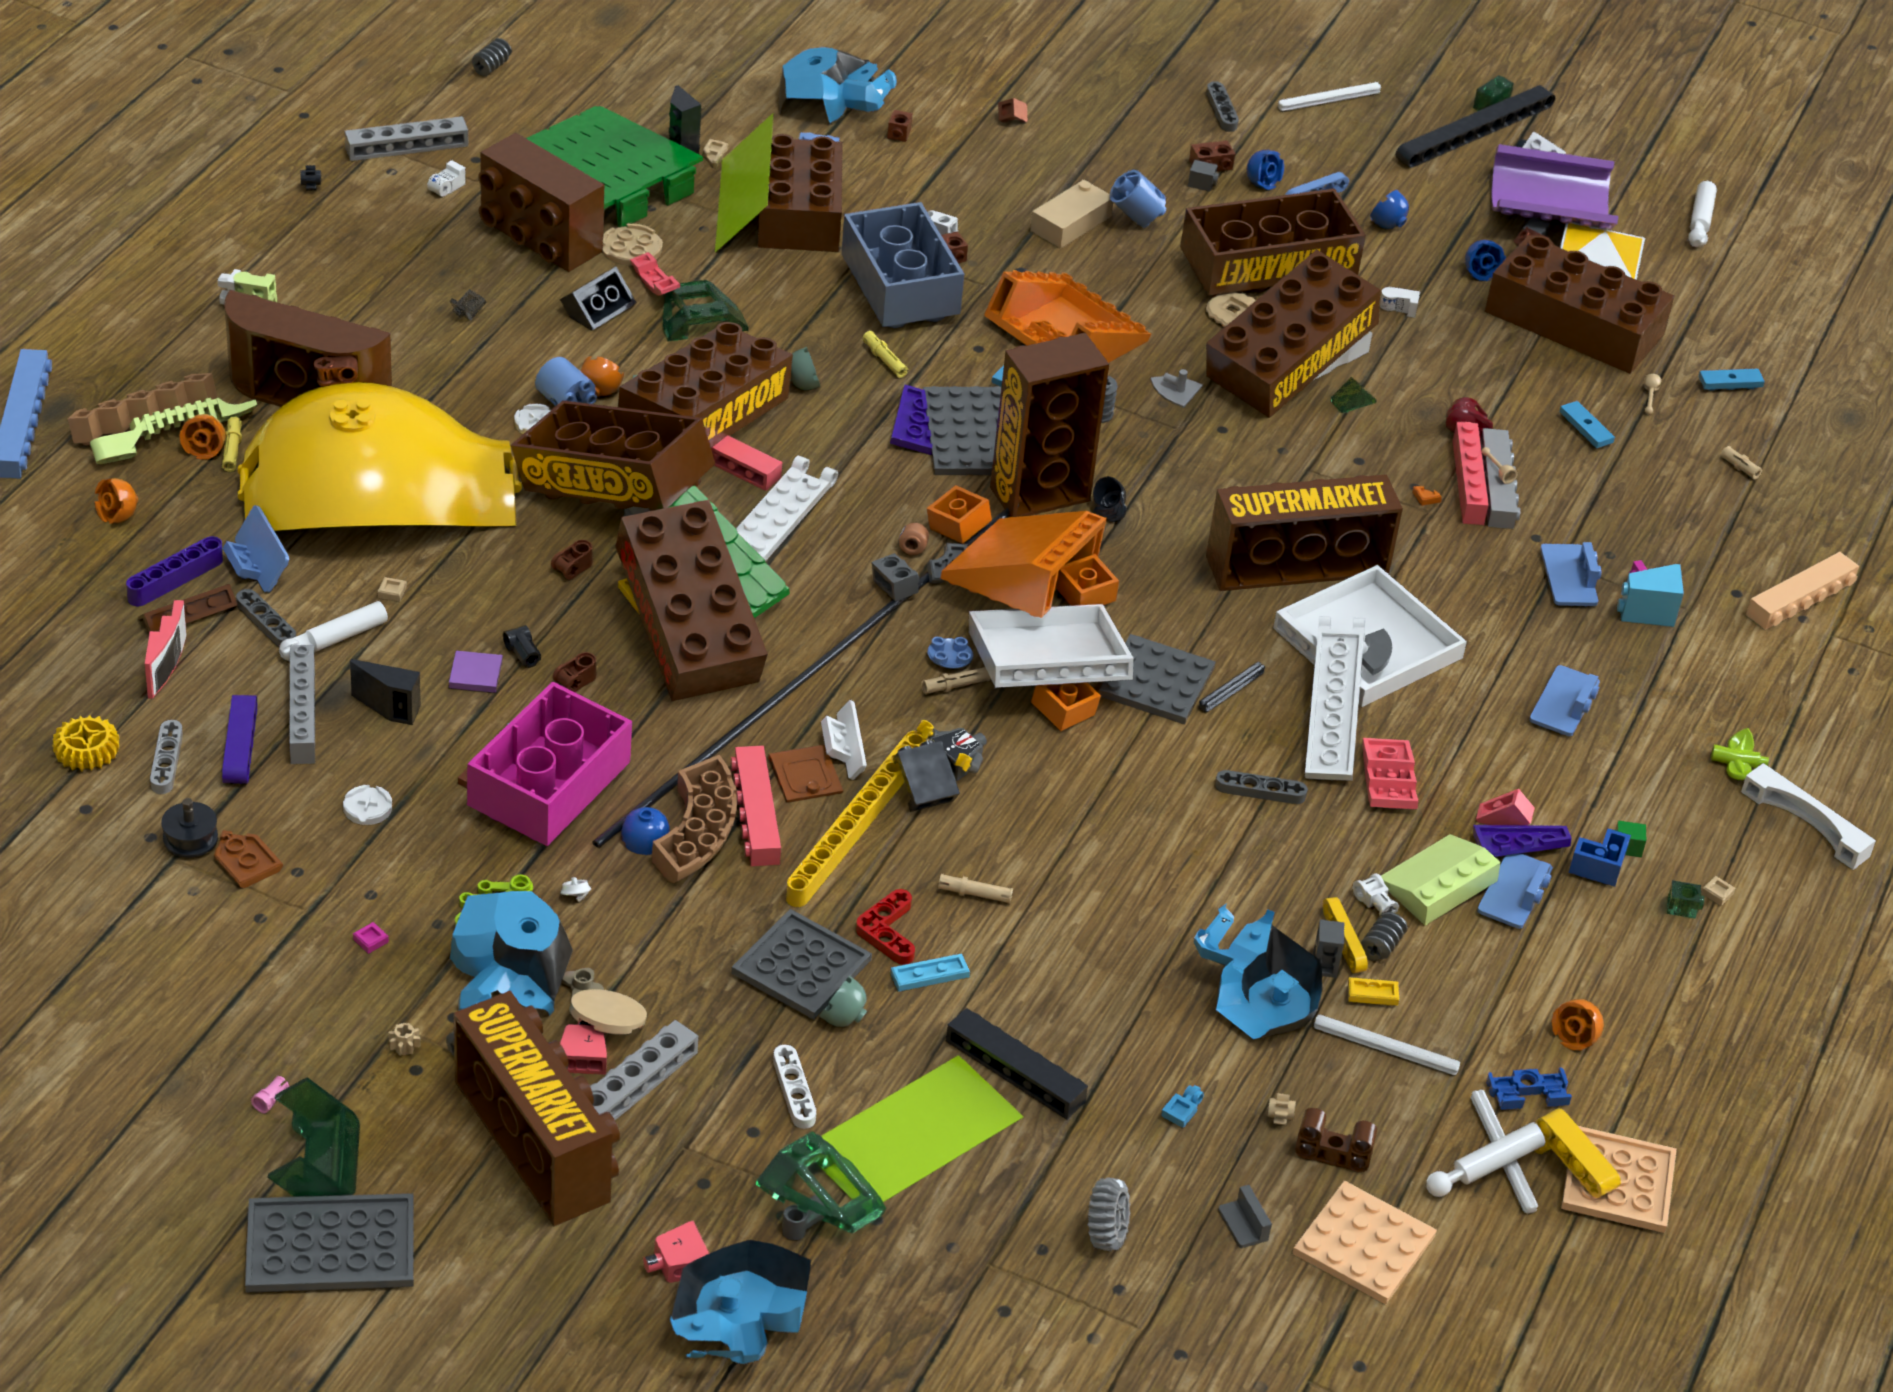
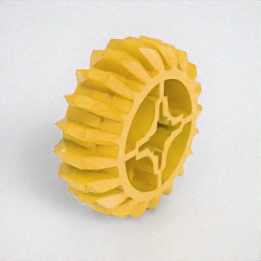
(85, 743)

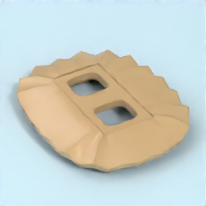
(1218, 306)

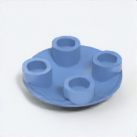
(950, 652)

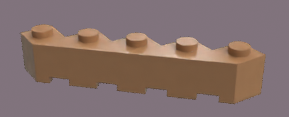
(115, 416)

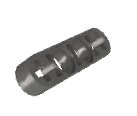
(1222, 106)
(262, 620)
(1261, 787)

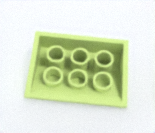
(1442, 877)

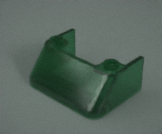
(330, 1144)

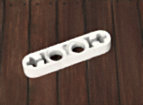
(794, 1086)

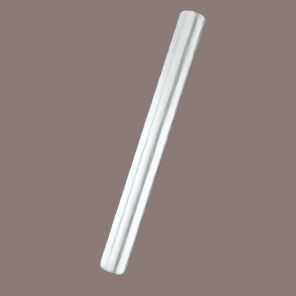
(1329, 96)
(1386, 1044)
(1512, 1169)

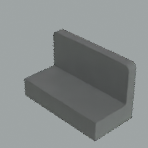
(1246, 1219)

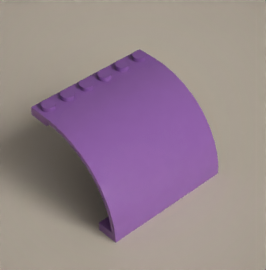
(1552, 186)

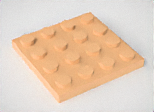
(1645, 1184)
(1364, 1242)

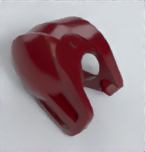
(1464, 411)

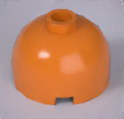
(603, 374)
(202, 436)
(115, 500)
(1577, 1024)

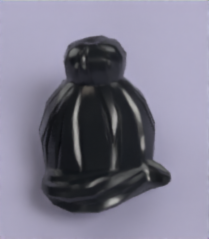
(1109, 499)

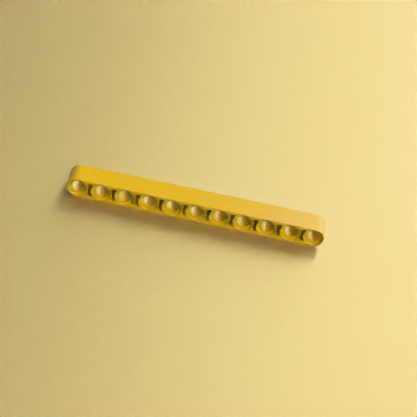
(848, 827)

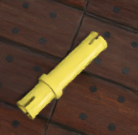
(880, 349)
(232, 441)

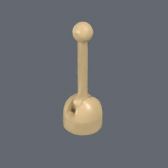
(1652, 383)
(1506, 472)

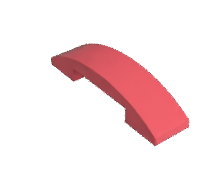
(652, 275)

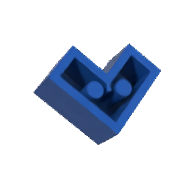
(1599, 860)

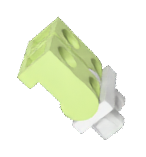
(249, 284)

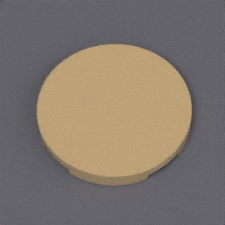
(629, 242)
(608, 1011)

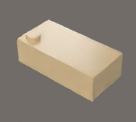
(1071, 214)

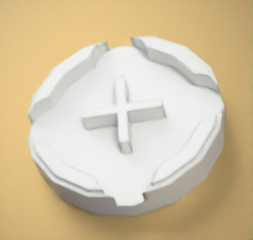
(529, 416)
(367, 805)

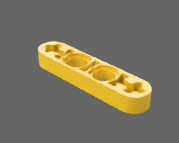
(1352, 949)

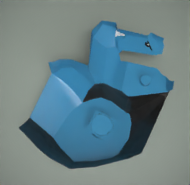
(836, 79)
(510, 945)
(1267, 979)
(740, 1294)

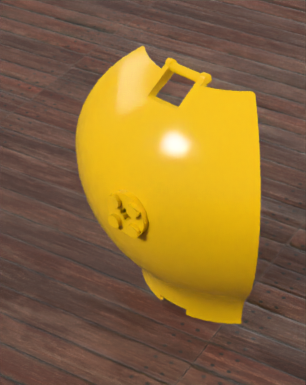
(375, 461)

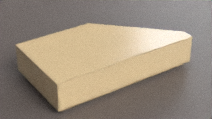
(714, 152)

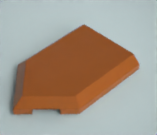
(246, 858)

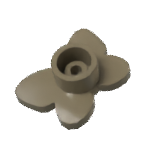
(581, 980)

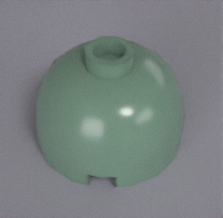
(803, 371)
(846, 1004)

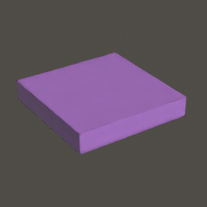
(475, 671)

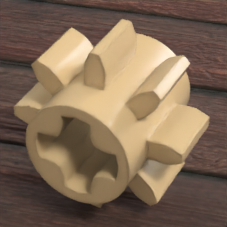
(404, 1039)
(1281, 1109)

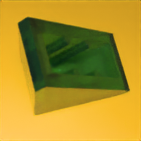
(1352, 396)

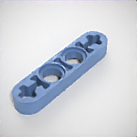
(1334, 181)

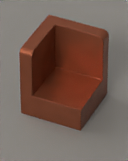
(1011, 110)

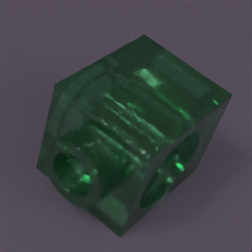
(1684, 899)

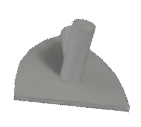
(1176, 389)

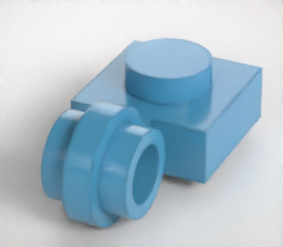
(1182, 1109)

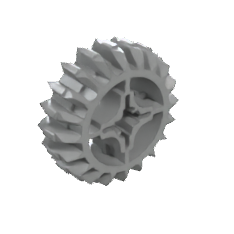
(1109, 1214)

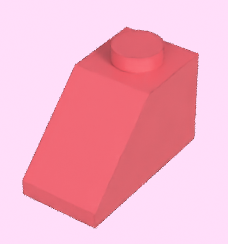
(1506, 809)

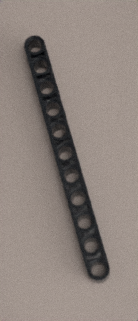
(1475, 126)

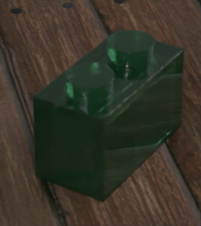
(1493, 92)

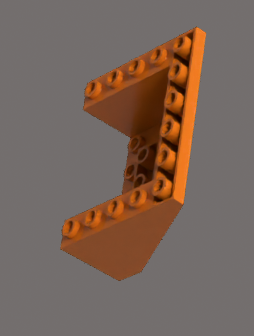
(1054, 306)
(1022, 557)

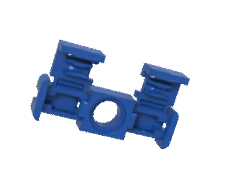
(1510, 1088)

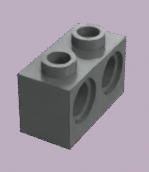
(895, 577)
(1329, 946)

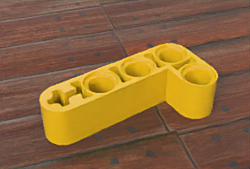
(1577, 1153)

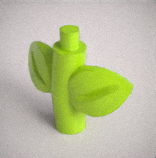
(1739, 755)

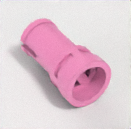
(266, 1097)

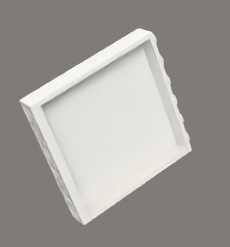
(1417, 635)
(1059, 648)

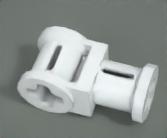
(1374, 893)

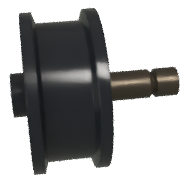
(189, 829)

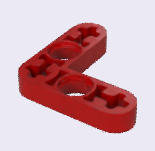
(881, 928)

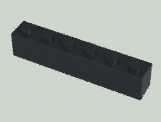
(1016, 1063)

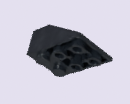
(387, 690)

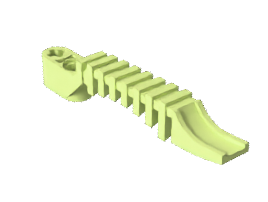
(122, 445)

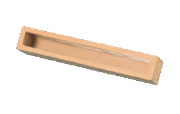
(1802, 590)

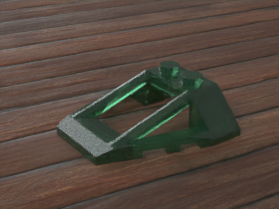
(722, 309)
(794, 1158)

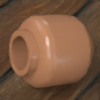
(913, 539)

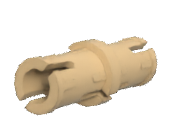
(1741, 462)

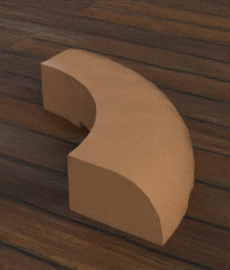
(706, 824)

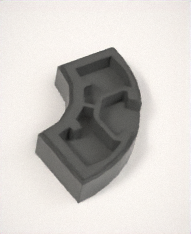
(936, 566)
(1378, 651)

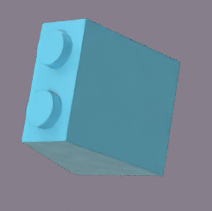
(1652, 596)

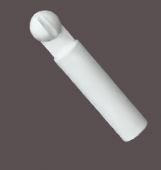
(1702, 213)
(338, 629)
(1487, 1159)

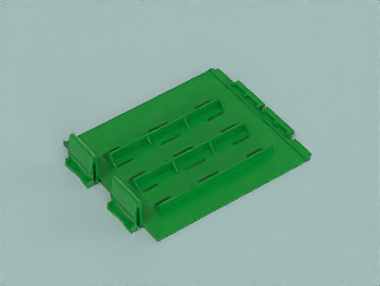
(622, 158)

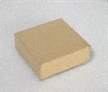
(392, 589)
(1718, 891)

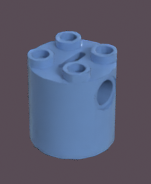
(1138, 198)
(563, 381)

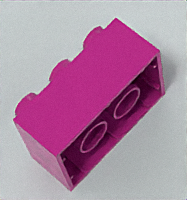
(549, 763)

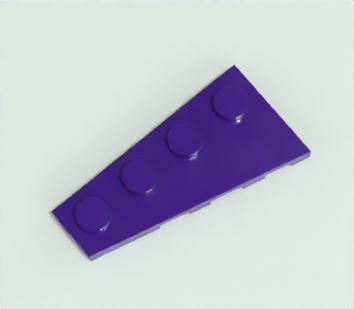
(912, 421)
(1517, 839)

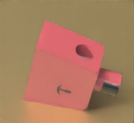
(584, 1049)
(675, 1251)

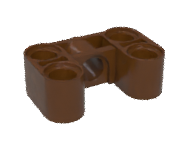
(1332, 1148)

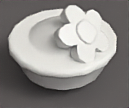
(576, 888)

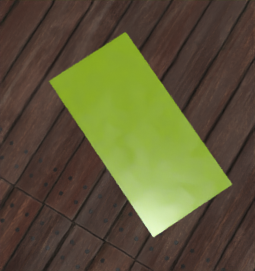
(744, 182)
(919, 1129)

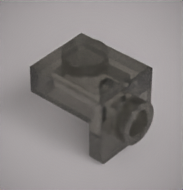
(468, 305)

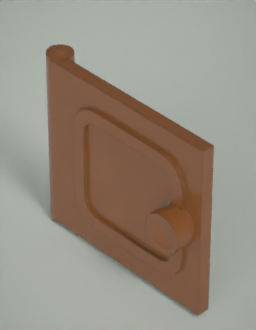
(805, 773)

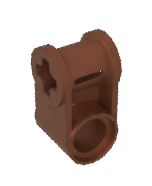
(337, 370)
(575, 559)
(578, 672)

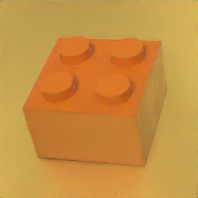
(959, 514)
(1087, 582)
(1066, 702)

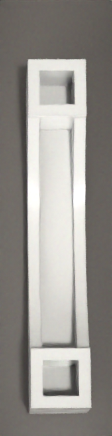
(1769, 787)

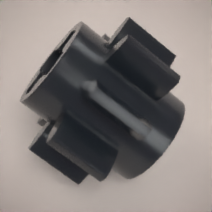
(310, 177)

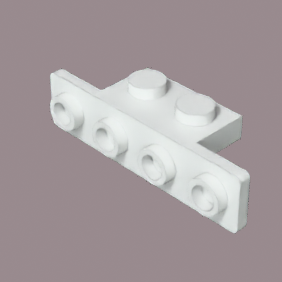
(844, 739)

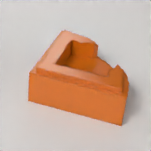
(1425, 496)

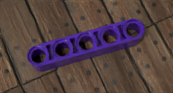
(174, 571)
(240, 739)

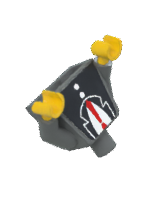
(960, 747)

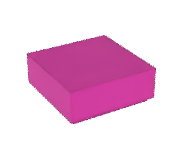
(370, 937)

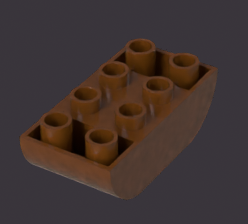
(277, 344)

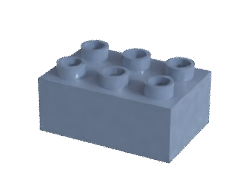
(902, 264)

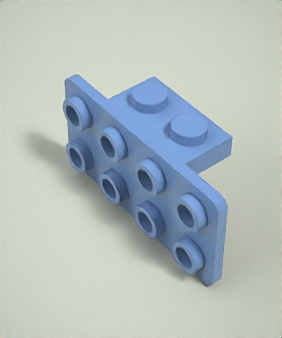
(257, 551)
(1572, 573)
(1565, 700)
(1517, 890)

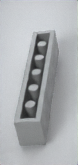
(1501, 497)

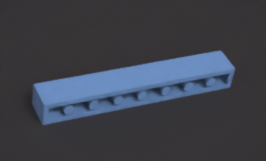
(22, 410)

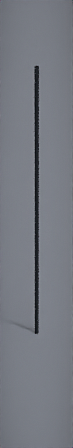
(779, 696)

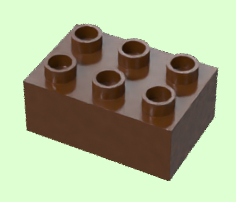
(803, 195)
(541, 202)

